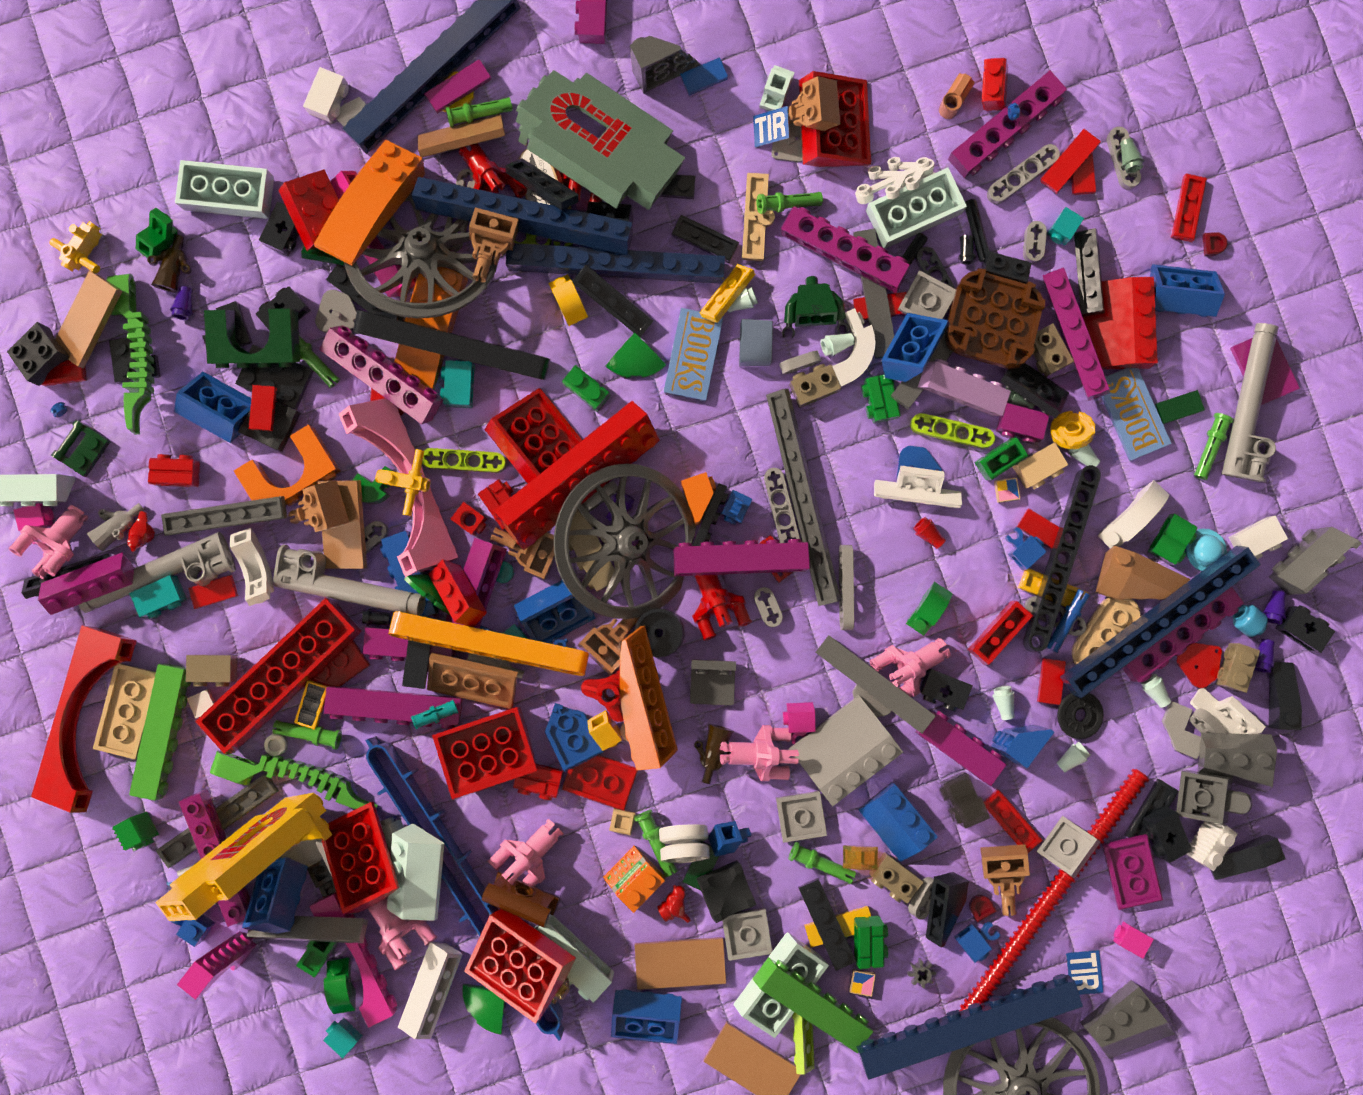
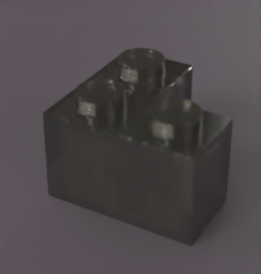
(965, 805)

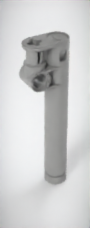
(1242, 454)
(205, 555)
(297, 574)

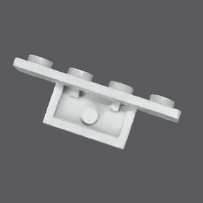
(918, 486)
(1229, 713)

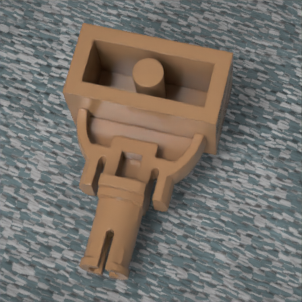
(816, 105)
(490, 237)
(321, 506)
(536, 558)
(606, 642)
(1005, 868)

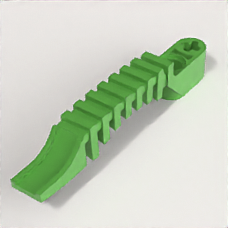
(141, 388)
(242, 770)

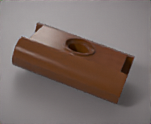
(521, 900)

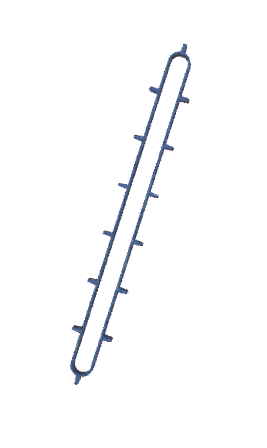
(469, 912)

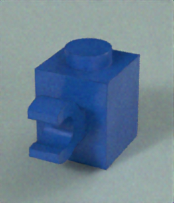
(736, 507)
(1025, 551)
(726, 838)
(194, 930)
(974, 941)

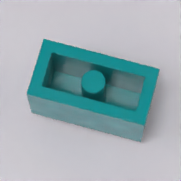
(458, 384)
(158, 596)

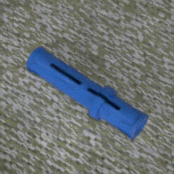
(1072, 612)

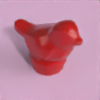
(140, 532)
(674, 905)

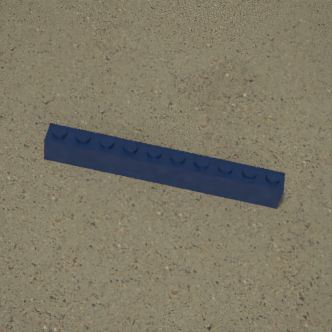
(428, 71)
(532, 216)
(611, 264)
(1160, 621)
(969, 1026)

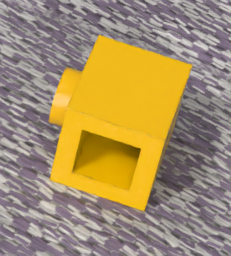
(604, 730)

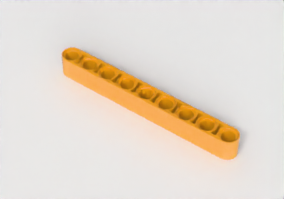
(488, 643)

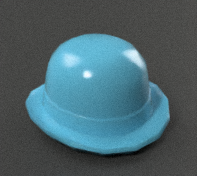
(1205, 549)

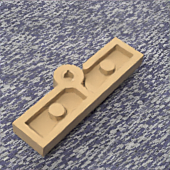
(753, 221)

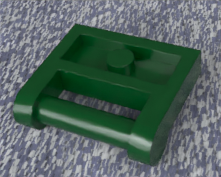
(87, 451)

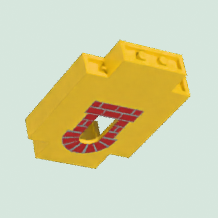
(244, 856)

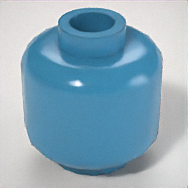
(1250, 620)

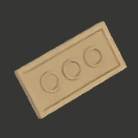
(125, 711)

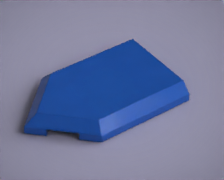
(571, 737)

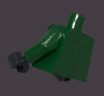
(814, 306)

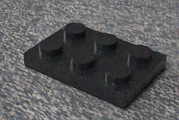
(289, 381)
(1036, 389)

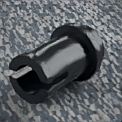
(966, 250)
(372, 617)

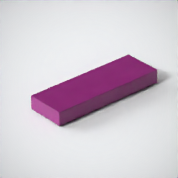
(458, 86)

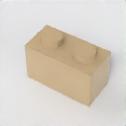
(1040, 465)

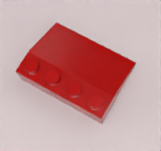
(845, 143)
(1127, 329)
(532, 434)
(485, 752)
(359, 860)
(519, 964)

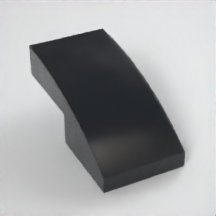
(322, 878)

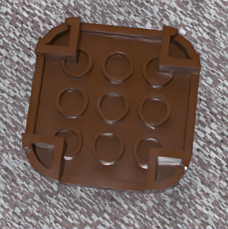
(994, 319)

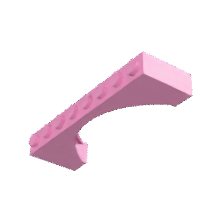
(383, 427)

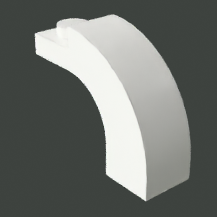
(862, 351)
(1136, 516)
(253, 565)

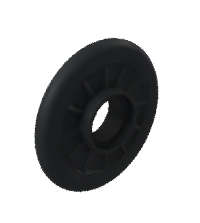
(1067, 716)

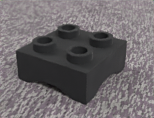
(37, 353)
(284, 423)
(726, 891)

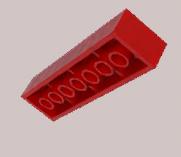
(538, 504)
(278, 676)

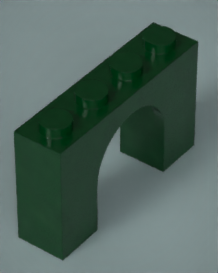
(224, 348)

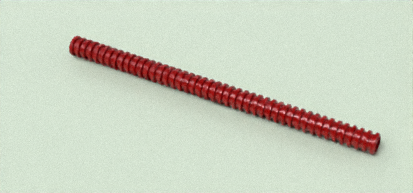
(1053, 894)

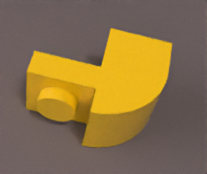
(568, 300)

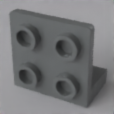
(712, 682)

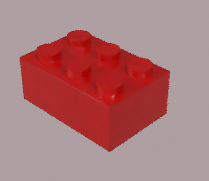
(310, 204)

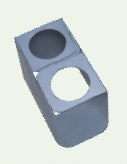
(755, 343)

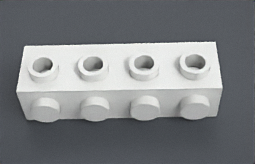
(430, 990)

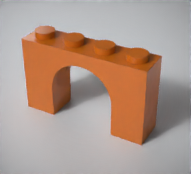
(317, 467)

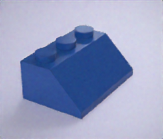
(1187, 290)
(912, 346)
(213, 406)
(552, 613)
(1021, 743)
(897, 822)
(276, 897)
(646, 1016)

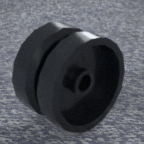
(672, 631)

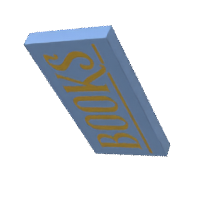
(692, 356)
(1134, 414)

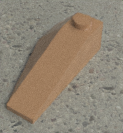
(1136, 577)

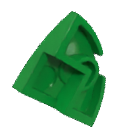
(635, 359)
(423, 585)
(484, 1007)

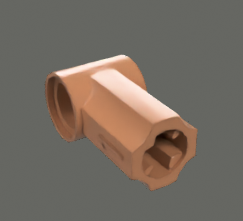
(956, 95)

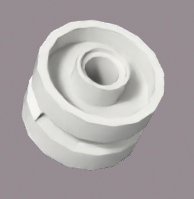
(685, 843)

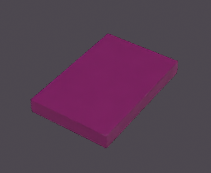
(1280, 377)
(1132, 872)

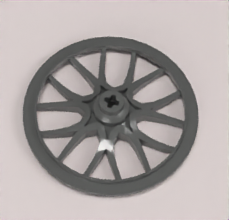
(419, 258)
(619, 539)
(1023, 1075)

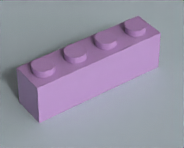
(964, 388)

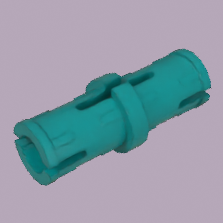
(434, 714)

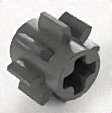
(919, 978)

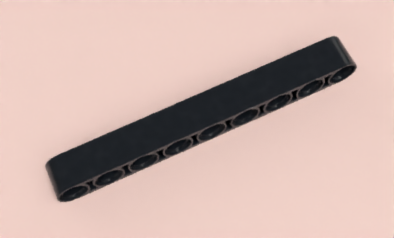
(451, 345)
(1069, 550)

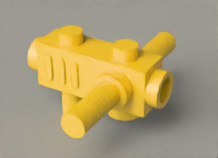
(77, 251)
(412, 482)

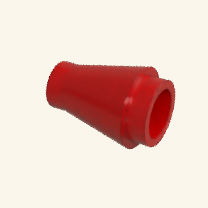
(928, 531)

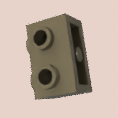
(1050, 351)
(815, 385)
(1237, 667)
(211, 668)
(896, 878)

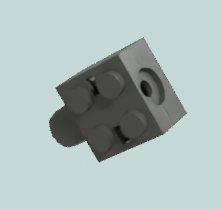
(1210, 795)

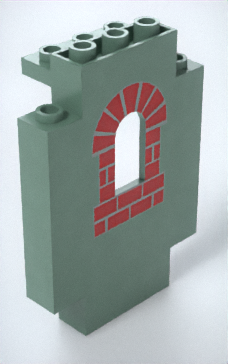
(623, 162)

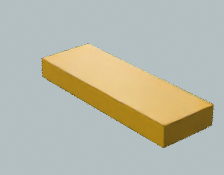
(727, 293)
(1031, 583)
(845, 920)

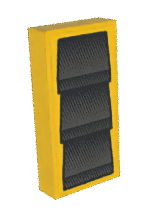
(311, 705)

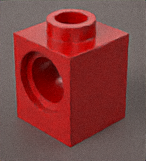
(460, 519)

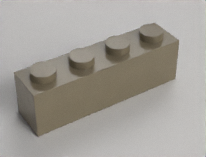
(586, 545)

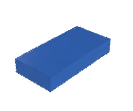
(704, 76)

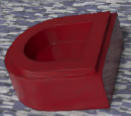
(1214, 243)
(981, 907)

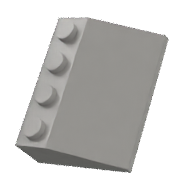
(846, 750)

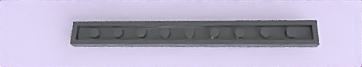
(803, 496)

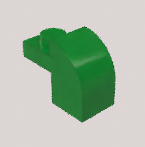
(157, 236)
(372, 491)
(930, 608)
(316, 956)
(338, 987)

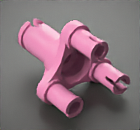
(52, 541)
(910, 664)
(762, 754)
(527, 855)
(394, 929)

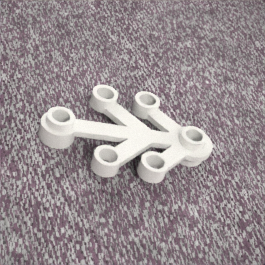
(895, 179)

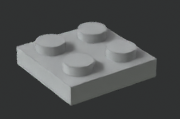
(927, 297)
(801, 816)
(1068, 846)
(747, 934)

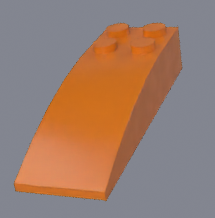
(370, 202)
(422, 363)
(644, 705)

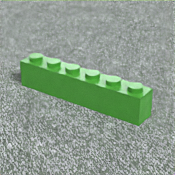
(160, 733)
(812, 1004)

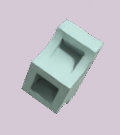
(776, 88)

